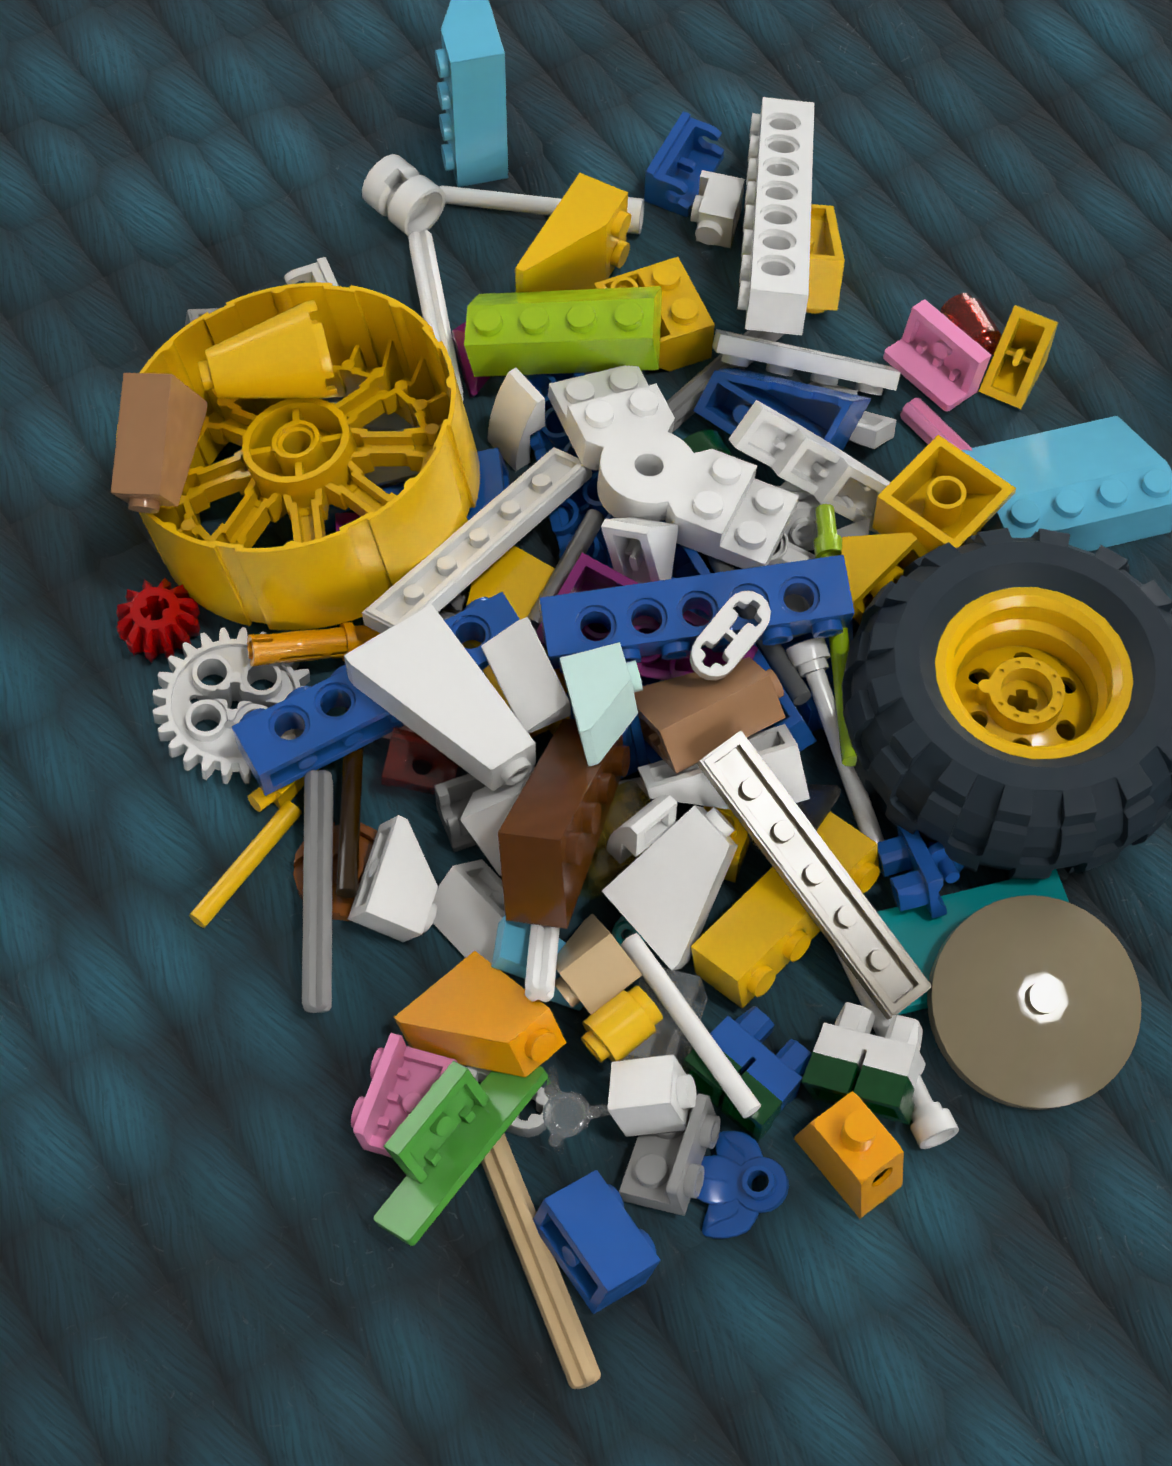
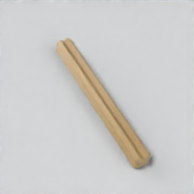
(540, 1267)

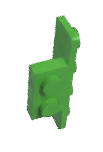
(447, 1142)

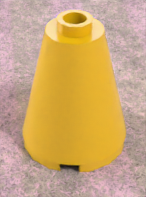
(272, 360)

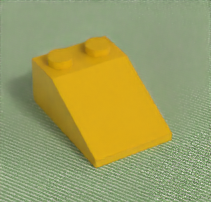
(579, 240)
(825, 260)

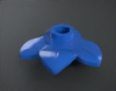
(728, 1186)

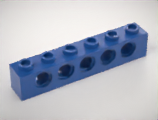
(818, 580)
(328, 738)

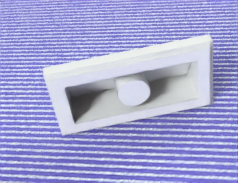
(526, 676)

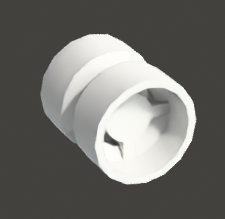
(403, 195)

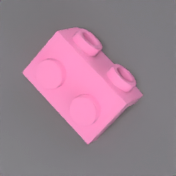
(938, 357)
(398, 1084)

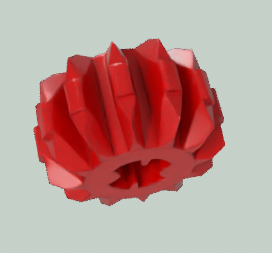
(157, 619)

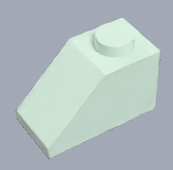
(601, 696)

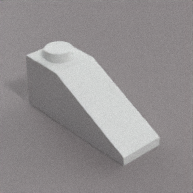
(692, 787)

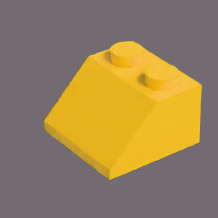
(941, 497)

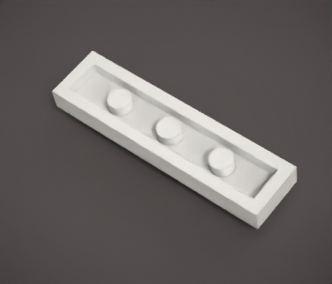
(824, 366)

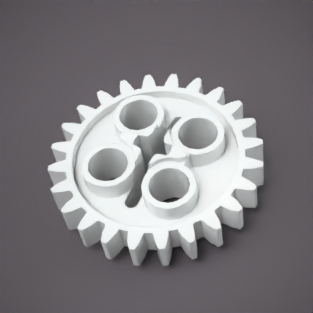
(229, 659)

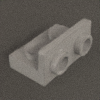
(667, 1165)

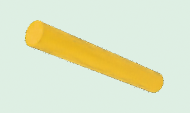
(245, 864)

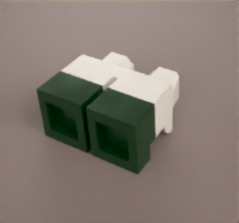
(871, 1066)

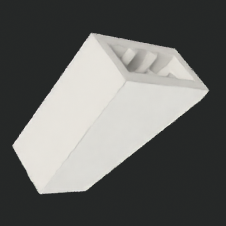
(676, 883)

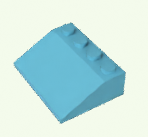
(472, 94)
(1084, 482)

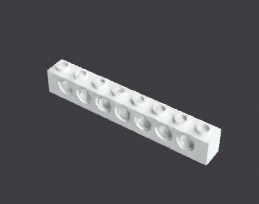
(777, 217)

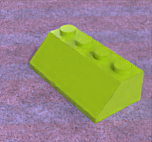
(564, 331)

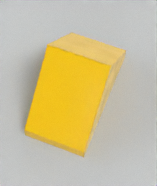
(1019, 357)

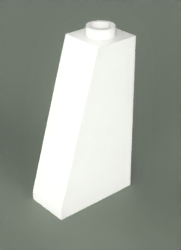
(444, 697)

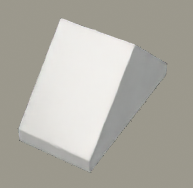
(641, 547)
(486, 815)

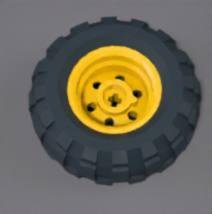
(1015, 764)

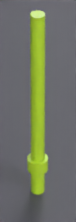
(826, 545)

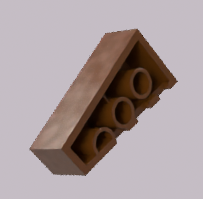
(556, 828)

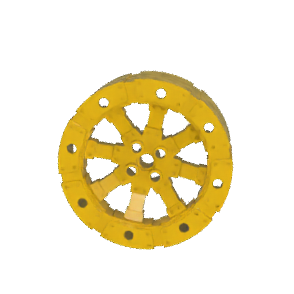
(315, 455)

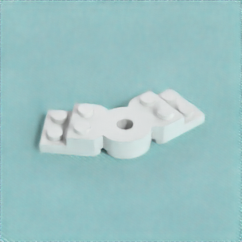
(653, 475)

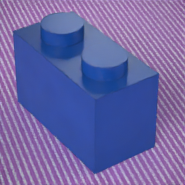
(596, 1241)

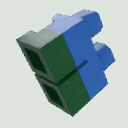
(769, 1076)

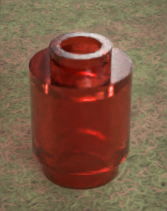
(973, 319)

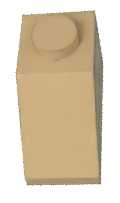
(593, 966)

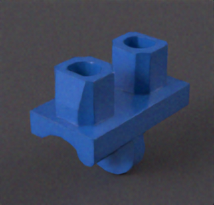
(926, 871)

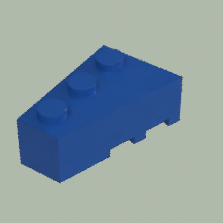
(820, 410)

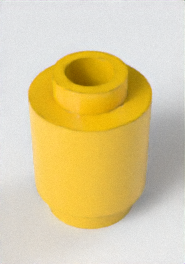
(621, 1025)

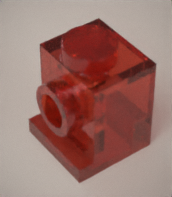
(403, 752)

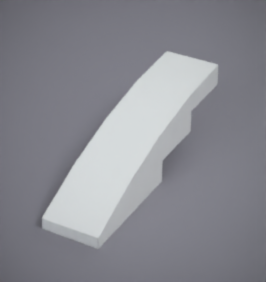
(809, 462)

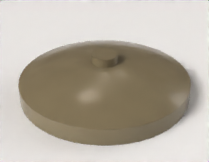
(1034, 1002)

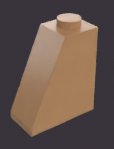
(155, 440)
(694, 715)

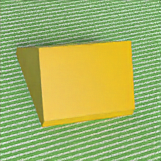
(875, 562)

